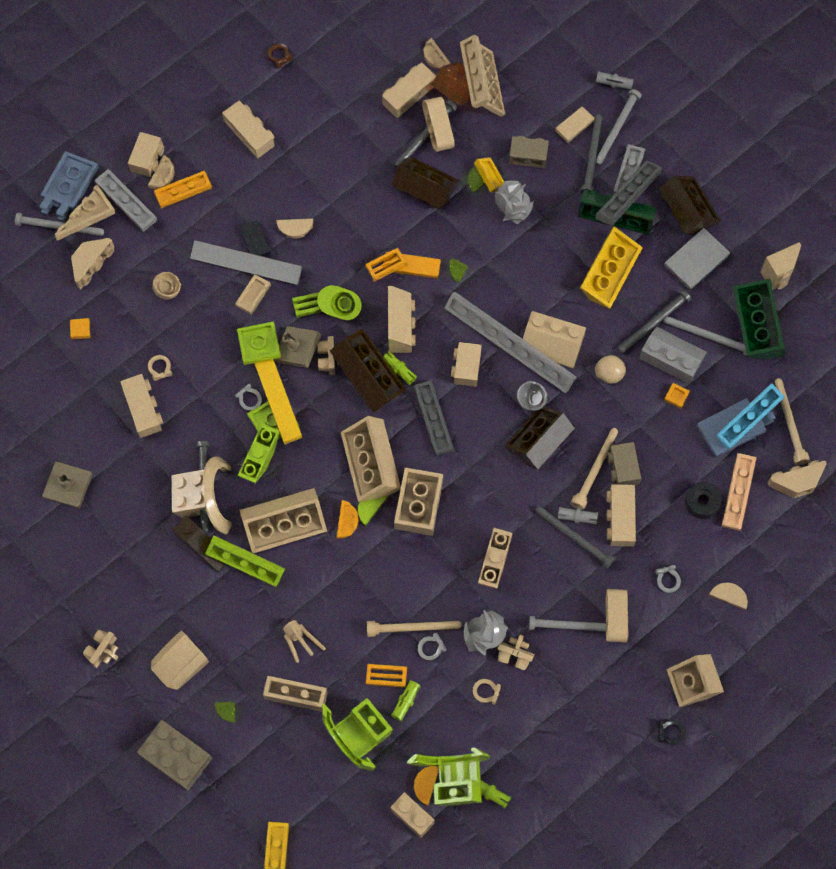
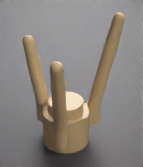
(294, 632)

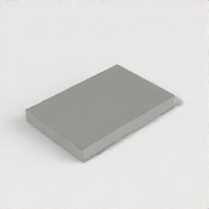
(697, 259)

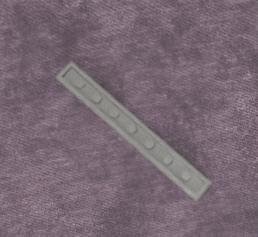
(510, 342)

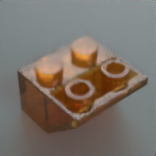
(453, 83)

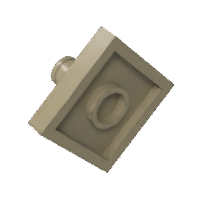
(298, 346)
(67, 485)

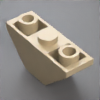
(90, 258)
(798, 480)
(495, 558)

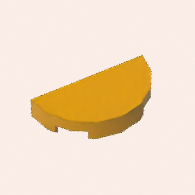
(347, 520)
(425, 783)

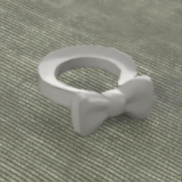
(248, 388)
(671, 569)
(435, 638)

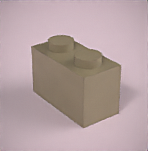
(528, 152)
(624, 464)

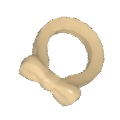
(167, 373)
(493, 699)

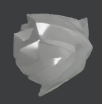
(513, 201)
(485, 632)

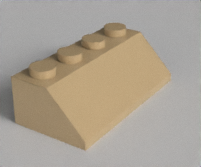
(370, 459)
(283, 520)

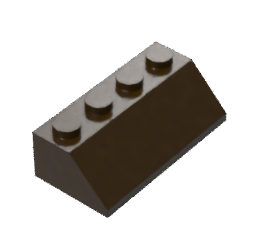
(367, 370)

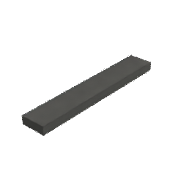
(628, 193)

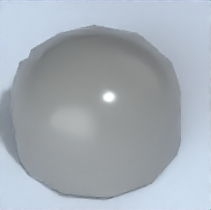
(532, 396)

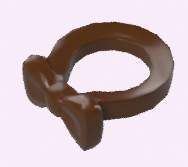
(279, 62)

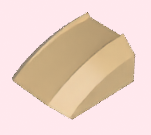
(178, 661)

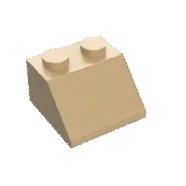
(780, 266)
(695, 680)

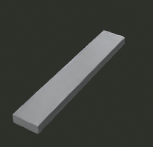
(246, 262)

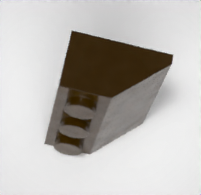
(424, 182)
(689, 204)
(540, 437)

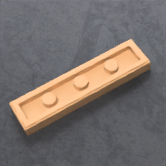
(738, 492)

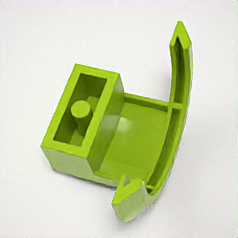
(358, 732)
(457, 775)

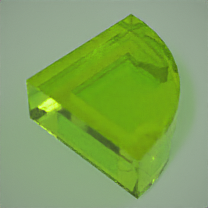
(474, 179)
(457, 269)
(226, 710)

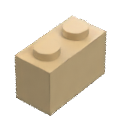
(146, 154)
(467, 364)
(412, 815)

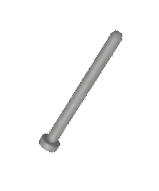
(634, 95)
(20, 219)
(706, 334)
(565, 624)

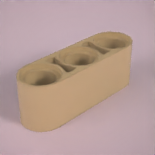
(438, 124)
(616, 615)

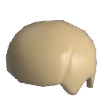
(166, 285)
(610, 369)

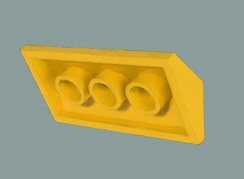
(610, 268)

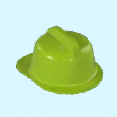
(339, 302)

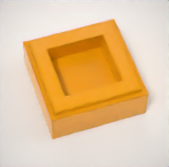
(80, 328)
(676, 395)

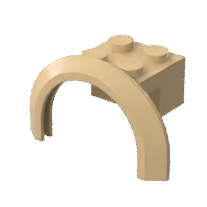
(195, 492)

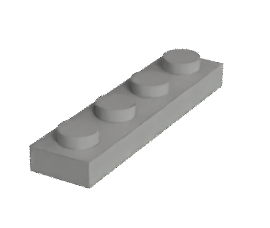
(126, 200)

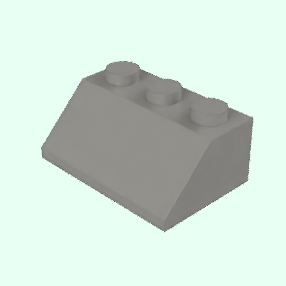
(672, 355)

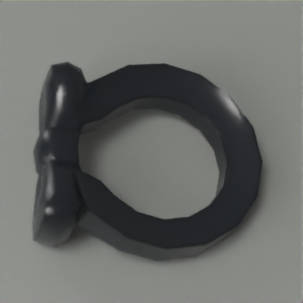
(662, 737)

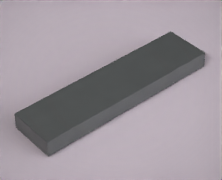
(433, 418)

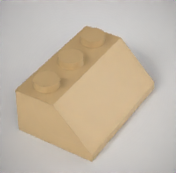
(400, 321)
(555, 338)

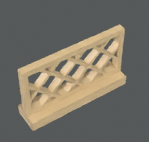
(482, 76)

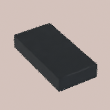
(255, 239)

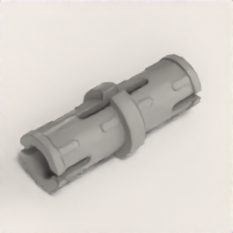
(602, 78)
(577, 515)

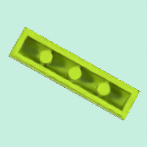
(245, 561)

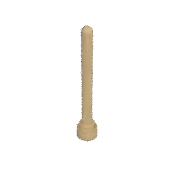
(800, 455)
(579, 499)
(374, 628)

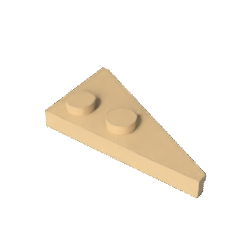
(90, 211)

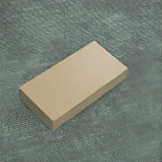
(575, 124)
(252, 294)

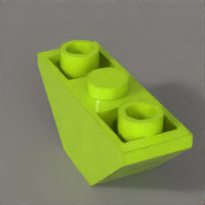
(259, 454)

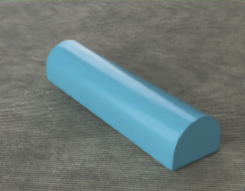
(749, 416)

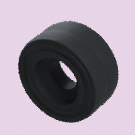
(703, 489)

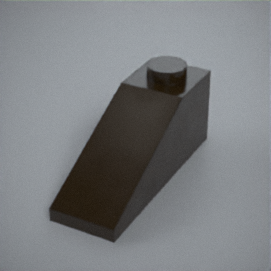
(196, 540)

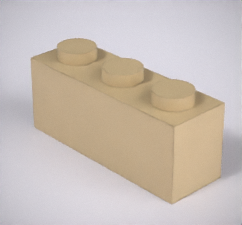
(408, 90)
(249, 129)
(142, 405)
(621, 515)
(295, 693)

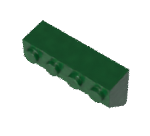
(636, 218)
(759, 320)

